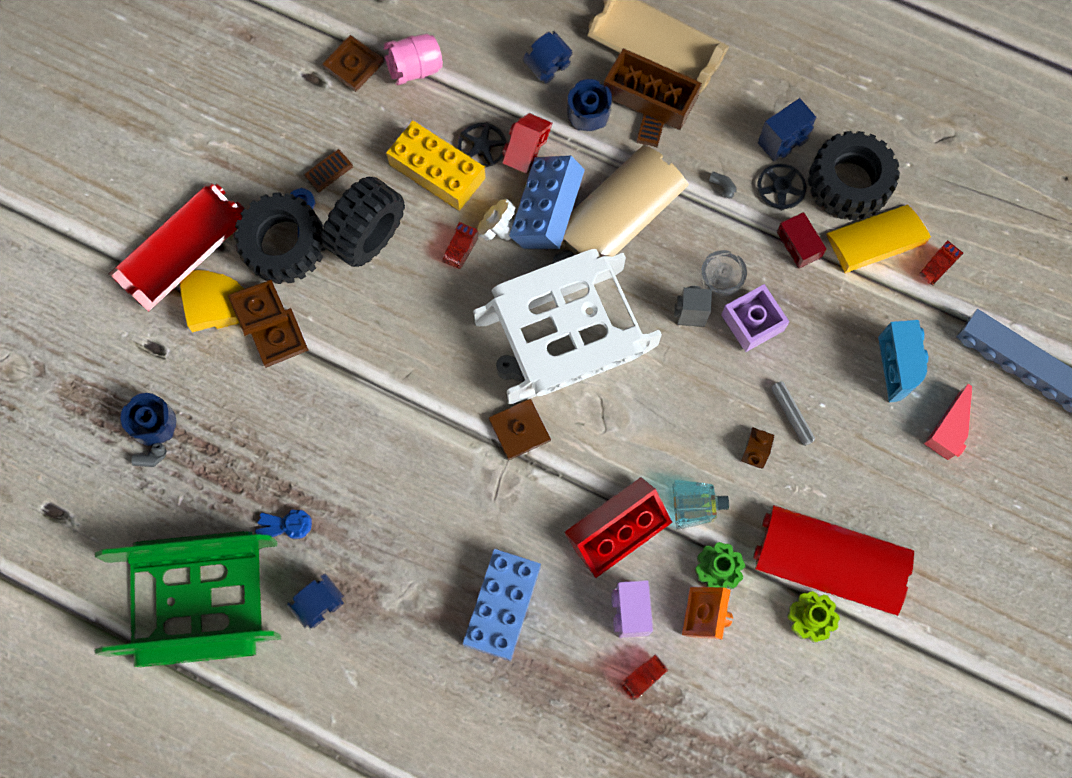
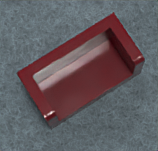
(801, 240)

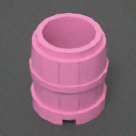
(413, 58)

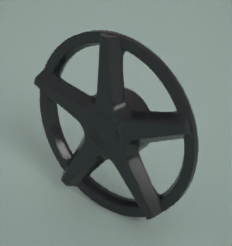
(482, 144)
(781, 186)

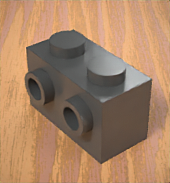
(693, 306)

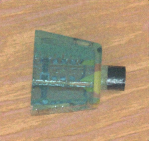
(696, 503)

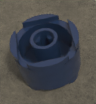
(548, 56)
(589, 105)
(137, 421)
(315, 601)

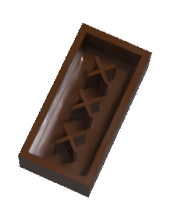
(652, 89)

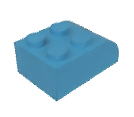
(903, 358)

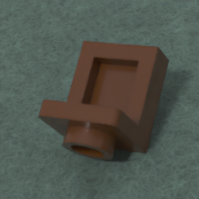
(758, 448)

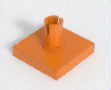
(707, 612)

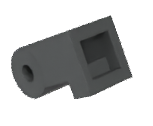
(509, 368)

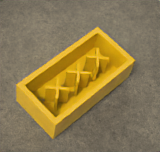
(436, 165)

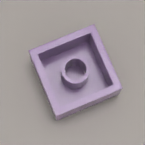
(755, 318)
(633, 609)

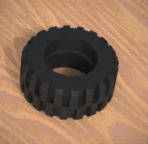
(862, 151)
(260, 219)
(363, 221)

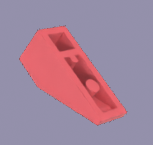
(953, 428)

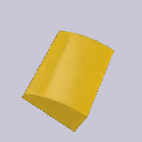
(878, 238)

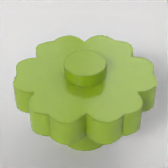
(813, 617)

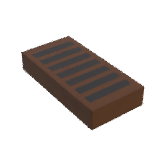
(650, 132)
(328, 170)

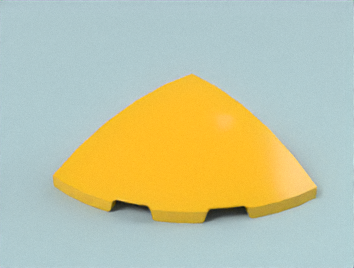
(207, 300)

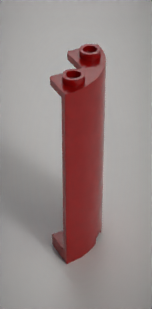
(178, 246)
(834, 560)

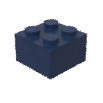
(787, 130)

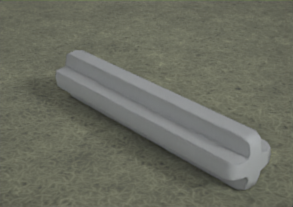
(793, 413)

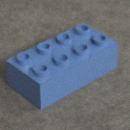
(547, 202)
(502, 605)

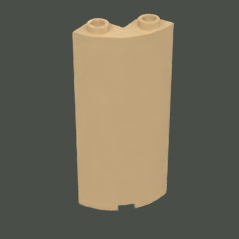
(658, 38)
(623, 204)

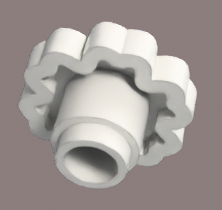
(497, 221)

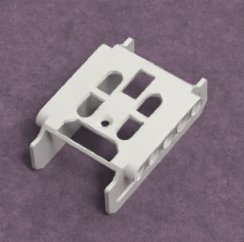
(540, 369)

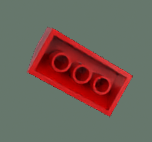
(618, 526)

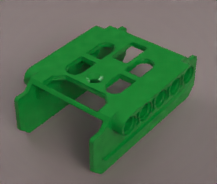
(232, 549)

